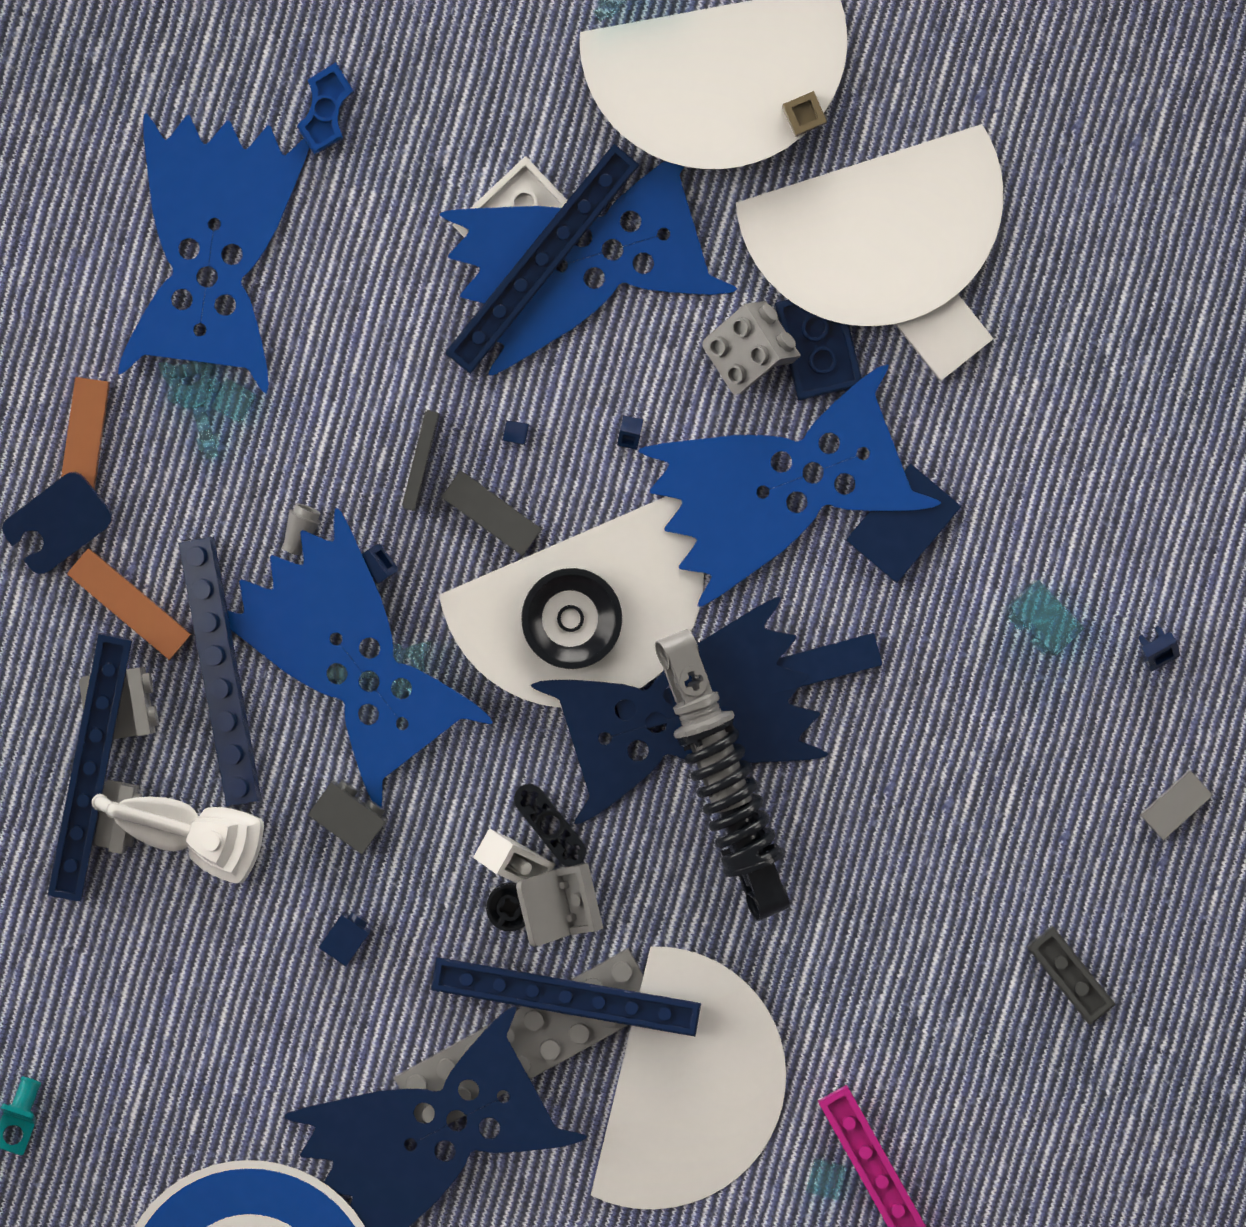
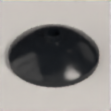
(608, 624)

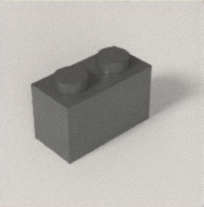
(348, 816)

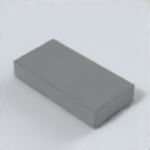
(1176, 805)

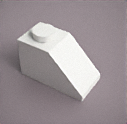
(510, 858)

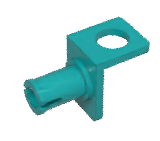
(20, 1115)

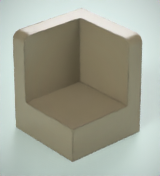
(804, 113)

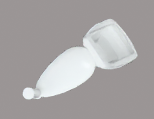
(218, 840)

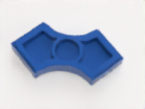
(329, 93)

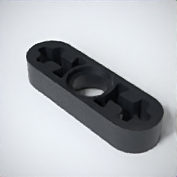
(527, 810)

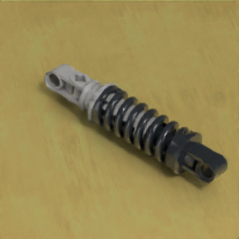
(725, 777)

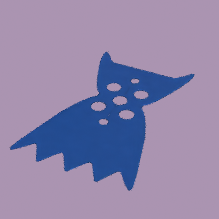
(187, 189)
(504, 234)
(722, 474)
(339, 596)

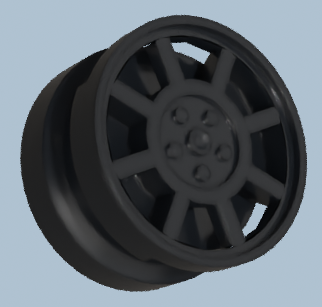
(504, 908)

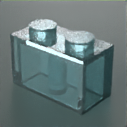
(1043, 618)

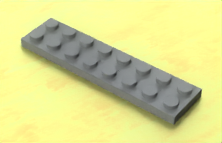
(536, 1035)

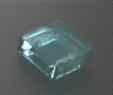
(234, 401)
(826, 1178)

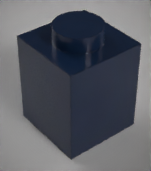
(345, 937)

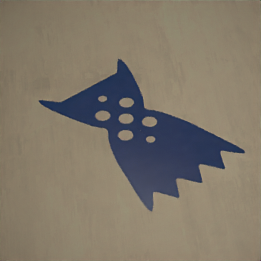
(738, 666)
(369, 1131)

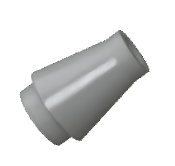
(299, 519)

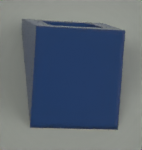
(515, 432)
(630, 432)

